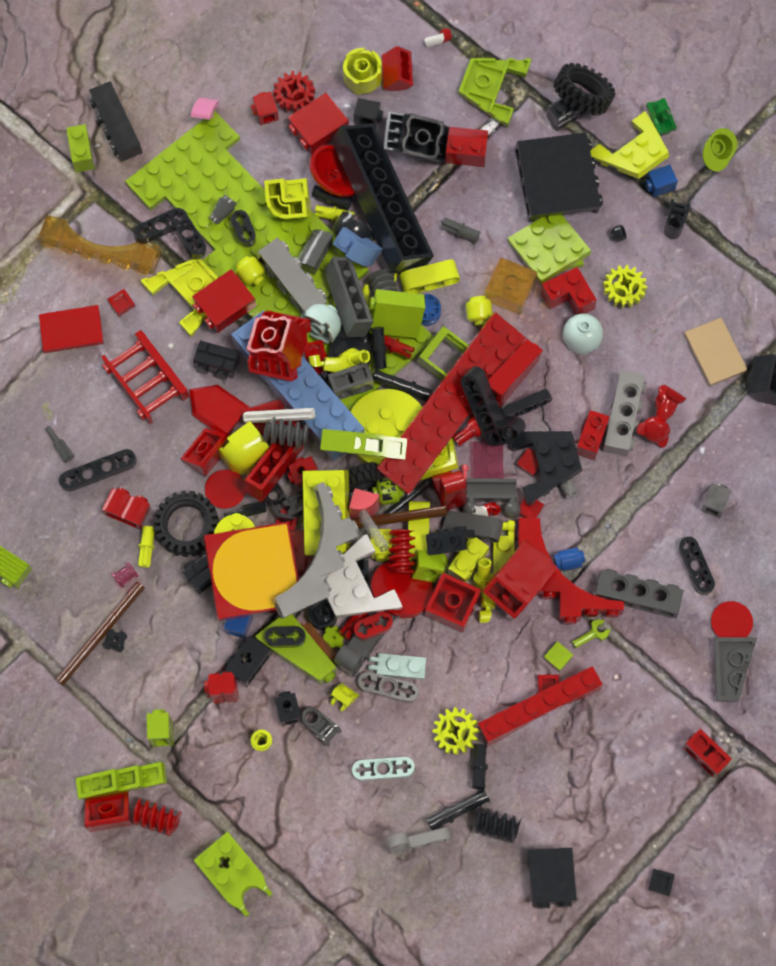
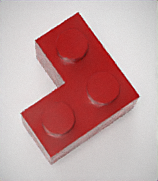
(571, 288)

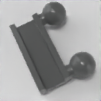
(492, 490)

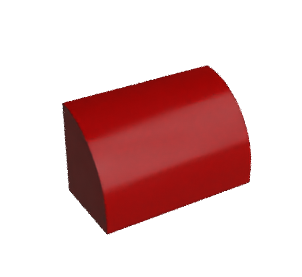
(397, 69)

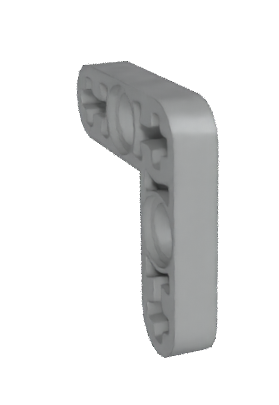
(401, 842)

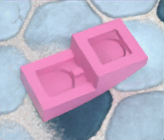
(204, 108)

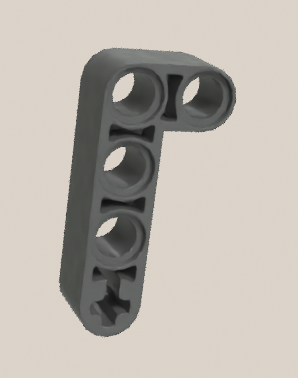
(353, 656)

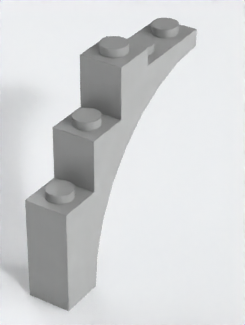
(333, 533)

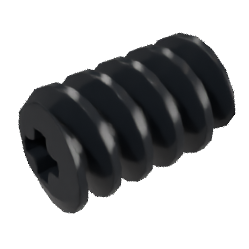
(497, 825)

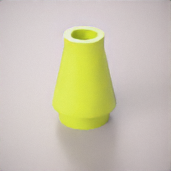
(258, 736)

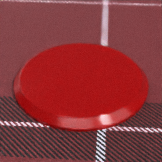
(225, 489)
(732, 620)

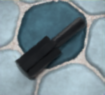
(249, 509)

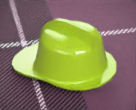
(719, 149)

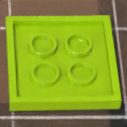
(549, 246)

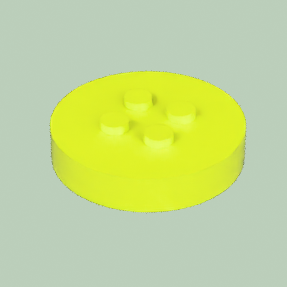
(386, 414)

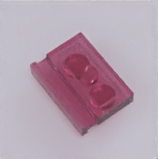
(487, 460)

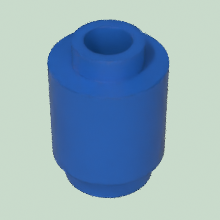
(569, 559)

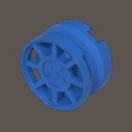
(432, 310)

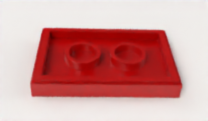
(71, 329)

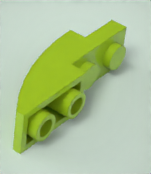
(363, 444)

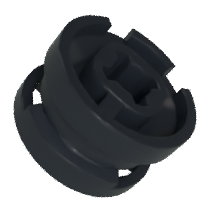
(322, 615)

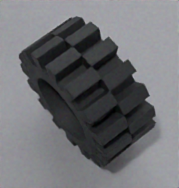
(363, 476)

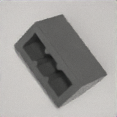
(315, 250)

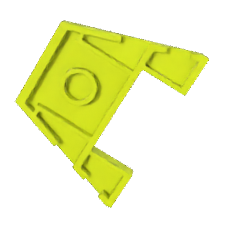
(639, 154)
(187, 281)

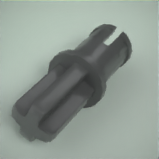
(460, 230)

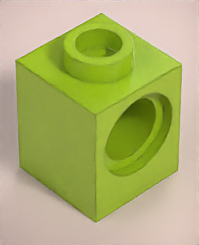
(427, 567)

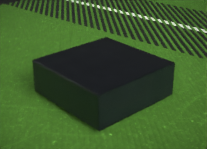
(661, 882)

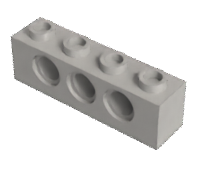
(614, 442)

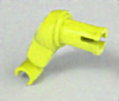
(345, 360)
(481, 577)

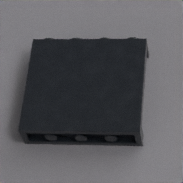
(558, 175)

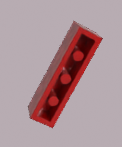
(271, 469)

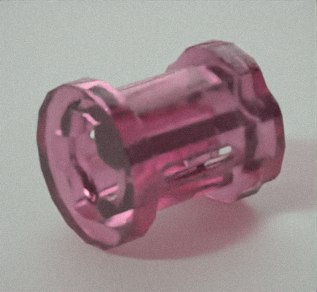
(125, 574)

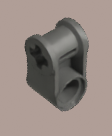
(321, 726)

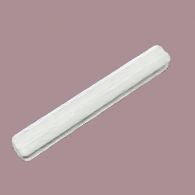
(286, 414)

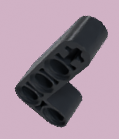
(482, 401)

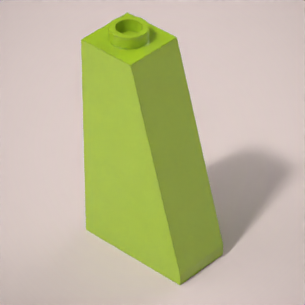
(307, 658)

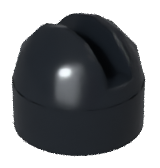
(619, 233)

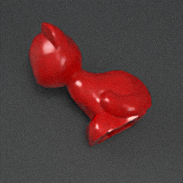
(656, 428)

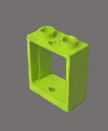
(450, 338)

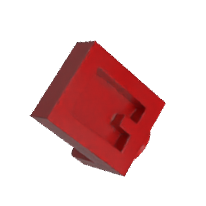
(315, 348)

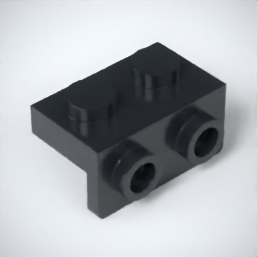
(448, 541)

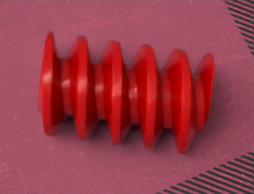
(401, 551)
(156, 818)

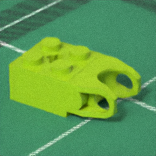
(237, 878)

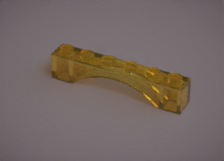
(136, 256)

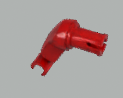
(471, 430)

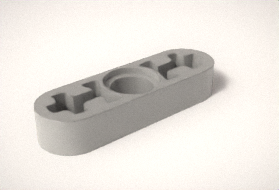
(371, 689)

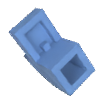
(357, 249)

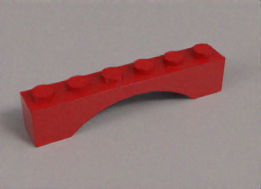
(559, 695)

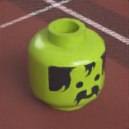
(387, 491)

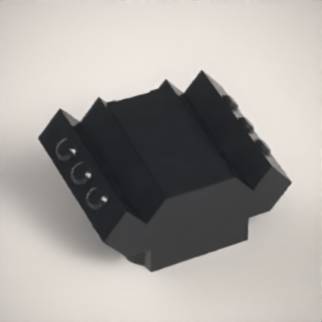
(416, 136)

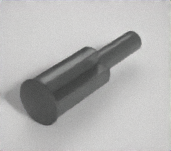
(60, 446)

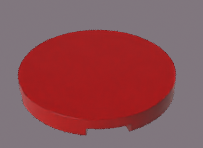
(411, 592)

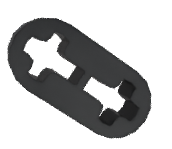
(246, 227)
(285, 642)

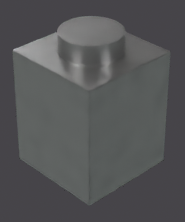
(716, 500)

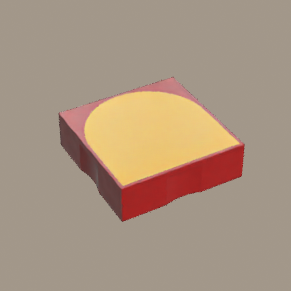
(250, 569)

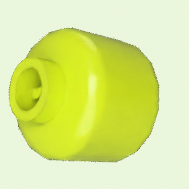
(250, 271)
(478, 310)

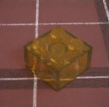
(511, 286)

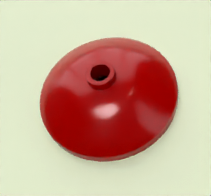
(329, 172)

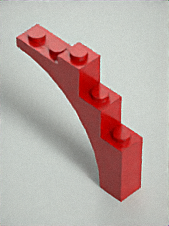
(572, 599)

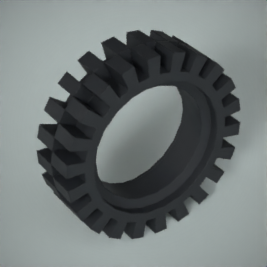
(588, 78)
(169, 507)

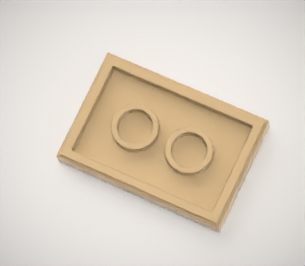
(715, 352)

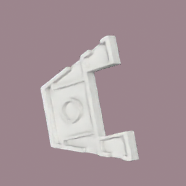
(349, 589)

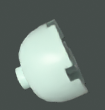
(324, 322)
(583, 333)

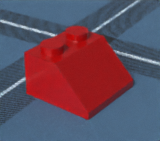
(466, 146)

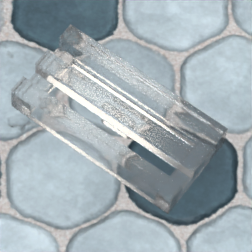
(373, 530)

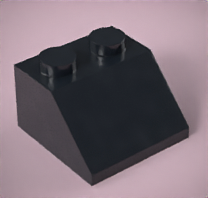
(763, 379)

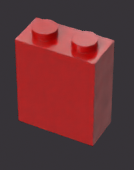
(317, 123)
(223, 301)

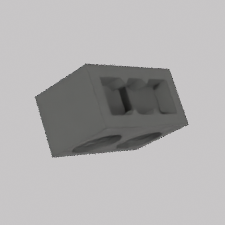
(351, 381)

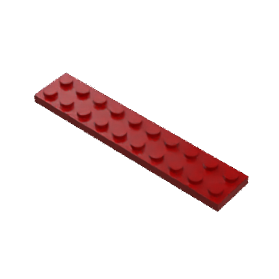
(448, 404)

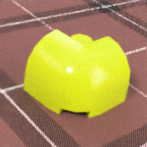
(288, 198)
(243, 450)

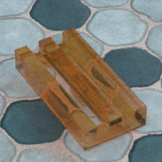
(320, 641)

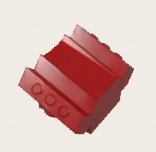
(277, 345)

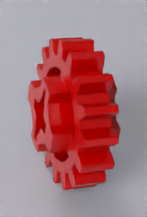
(288, 86)

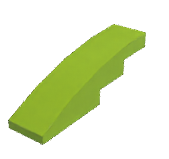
(121, 780)

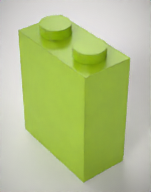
(397, 312)

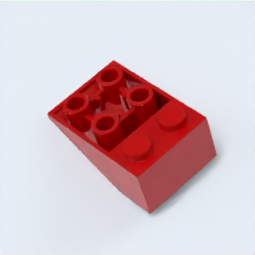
(519, 579)

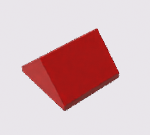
(204, 451)
(108, 812)

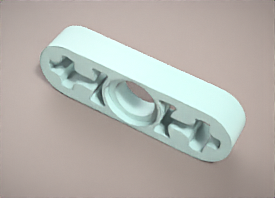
(367, 775)

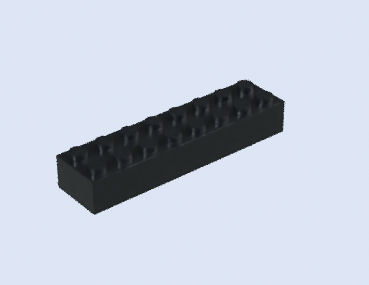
(382, 197)

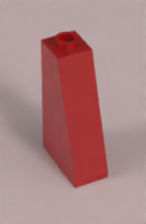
(514, 371)

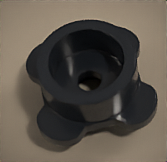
(119, 645)

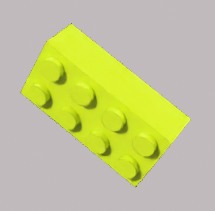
(339, 483)

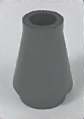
(223, 208)

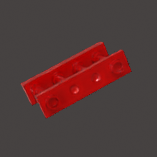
(153, 359)

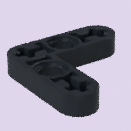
(176, 226)
(289, 504)

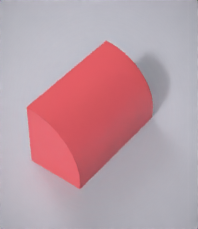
(363, 500)

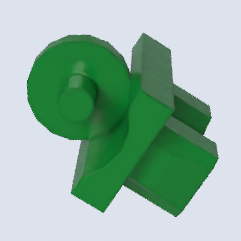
(661, 116)

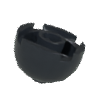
(346, 220)

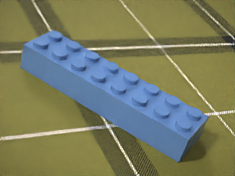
(306, 392)

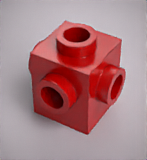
(297, 468)

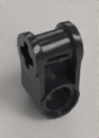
(676, 216)

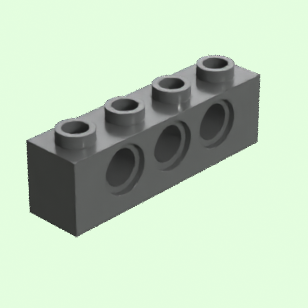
(669, 607)

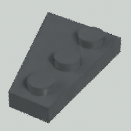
(731, 665)

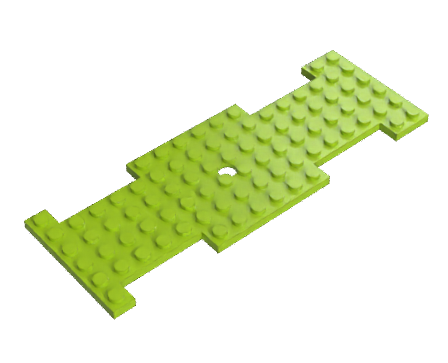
(195, 176)

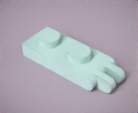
(399, 666)

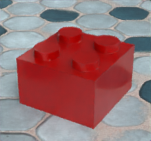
(453, 602)

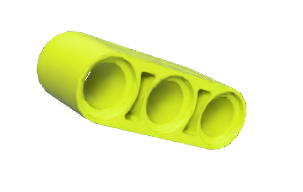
(430, 277)
(420, 528)

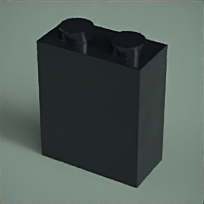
(552, 877)

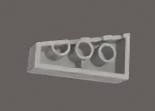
(290, 276)

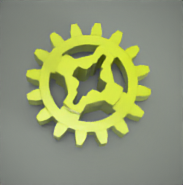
(630, 280)
(464, 728)

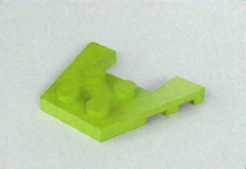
(484, 81)

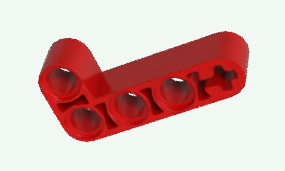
(450, 489)

